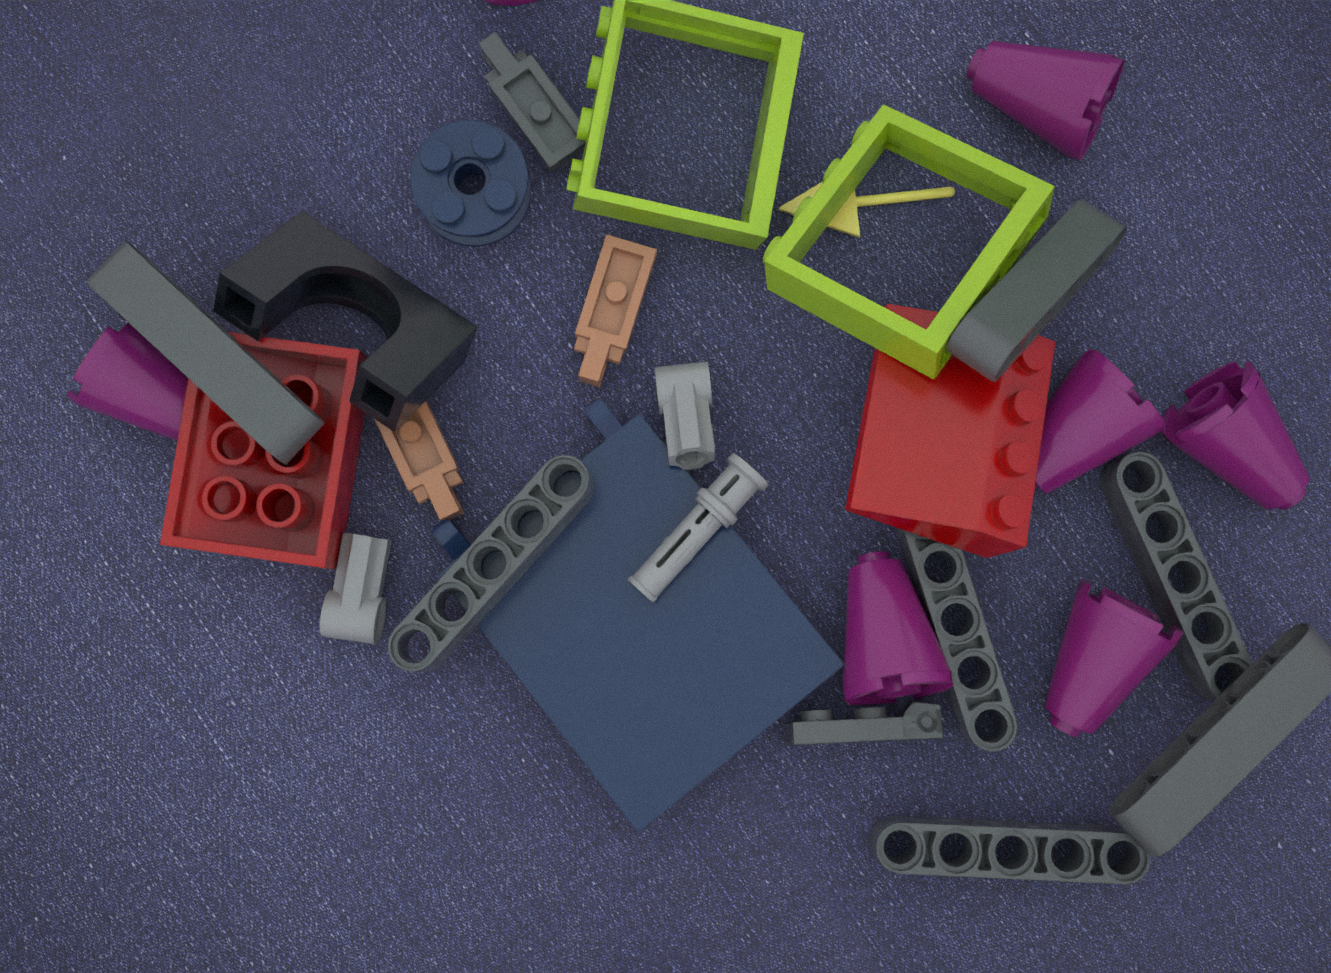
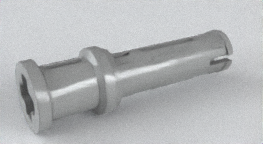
(715, 508)

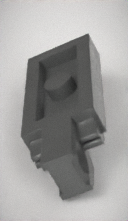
(532, 103)
(869, 725)

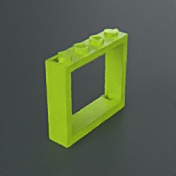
(713, 30)
(936, 151)

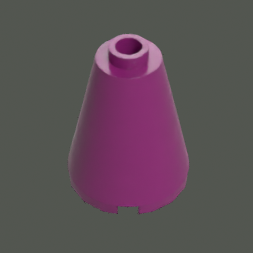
(1048, 90)
(131, 382)
(1091, 421)
(1239, 436)
(888, 637)
(1103, 658)

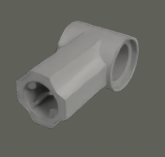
(685, 402)
(355, 604)

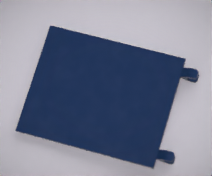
(635, 684)

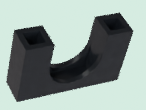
(314, 265)

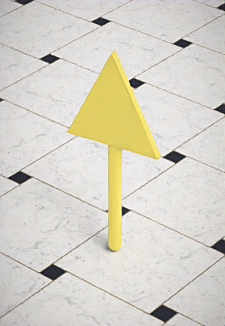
(847, 217)

